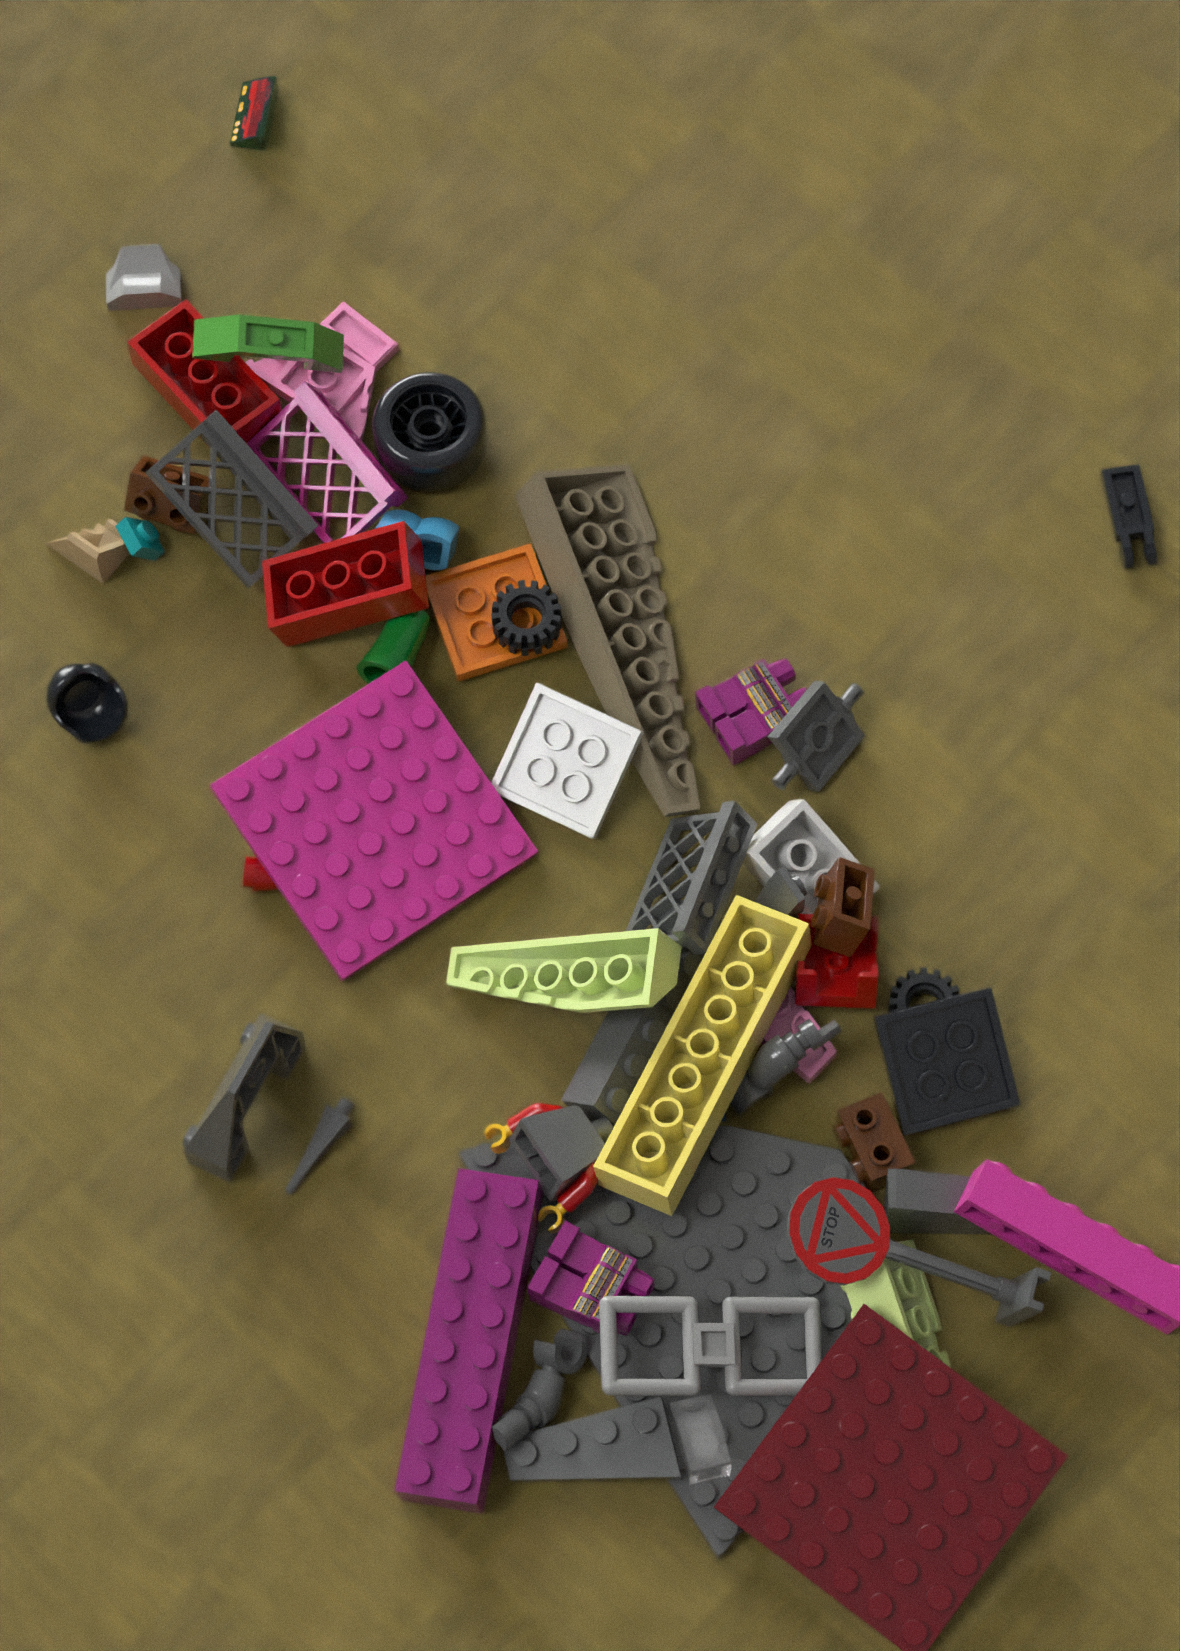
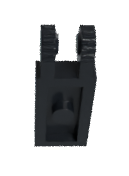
(1129, 512)

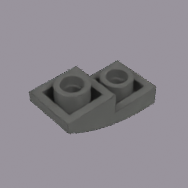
(783, 893)

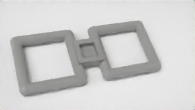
(706, 1344)

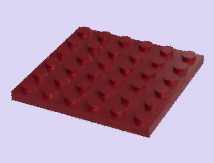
(891, 1482)

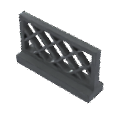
(250, 473)
(707, 887)

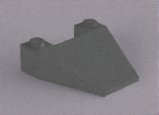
(219, 1138)

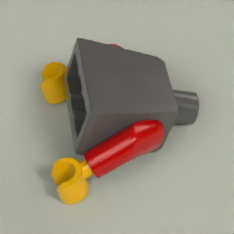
(558, 1150)

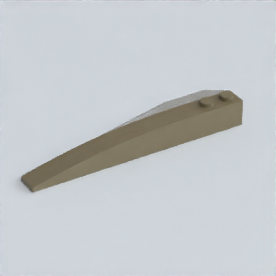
(605, 573)

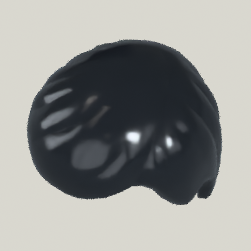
(87, 702)

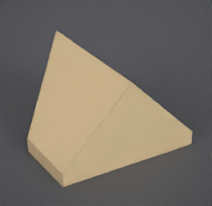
(94, 550)

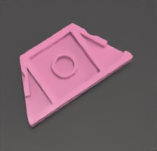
(347, 391)

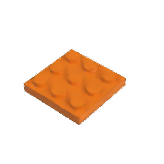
(463, 610)

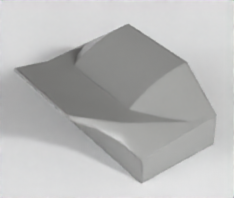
(143, 279)

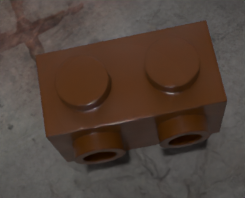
(151, 504)
(843, 906)
(872, 1140)

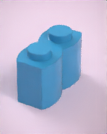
(437, 536)

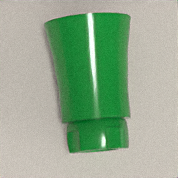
(396, 643)

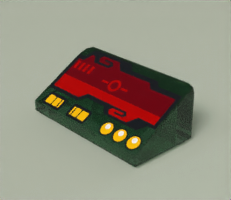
(255, 113)

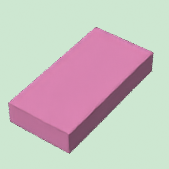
(361, 336)

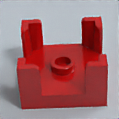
(836, 979)

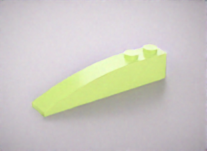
(572, 971)
(902, 1299)

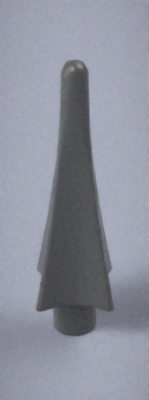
(330, 1129)

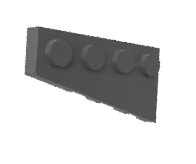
(612, 1444)

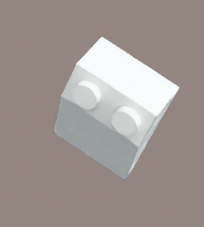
(799, 842)

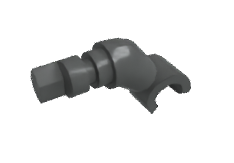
(777, 1060)
(545, 1389)

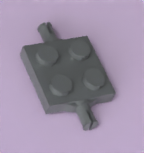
(816, 735)

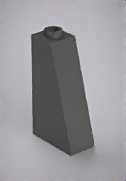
(926, 1203)

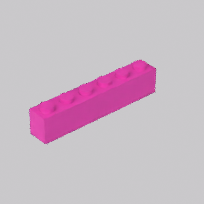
(1073, 1244)

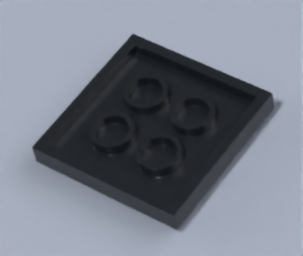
(946, 1060)

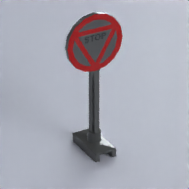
(844, 1235)

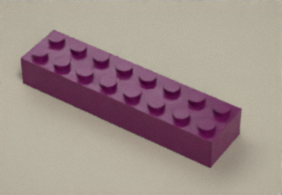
(469, 1341)

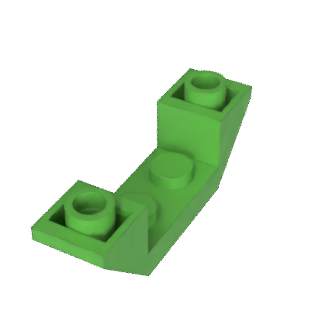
(268, 338)

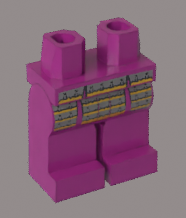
(748, 707)
(583, 1273)

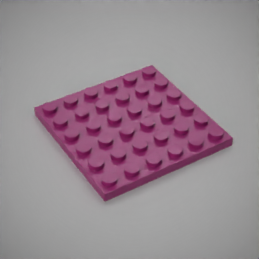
(373, 820)

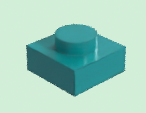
(140, 538)

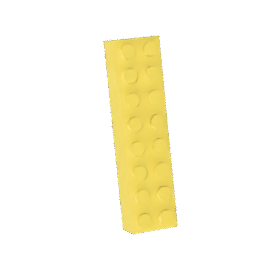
(703, 1055)

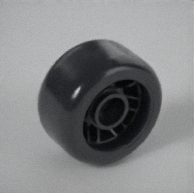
(429, 431)

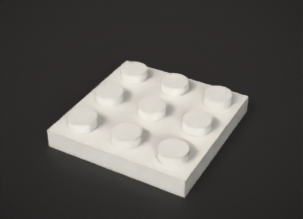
(566, 760)

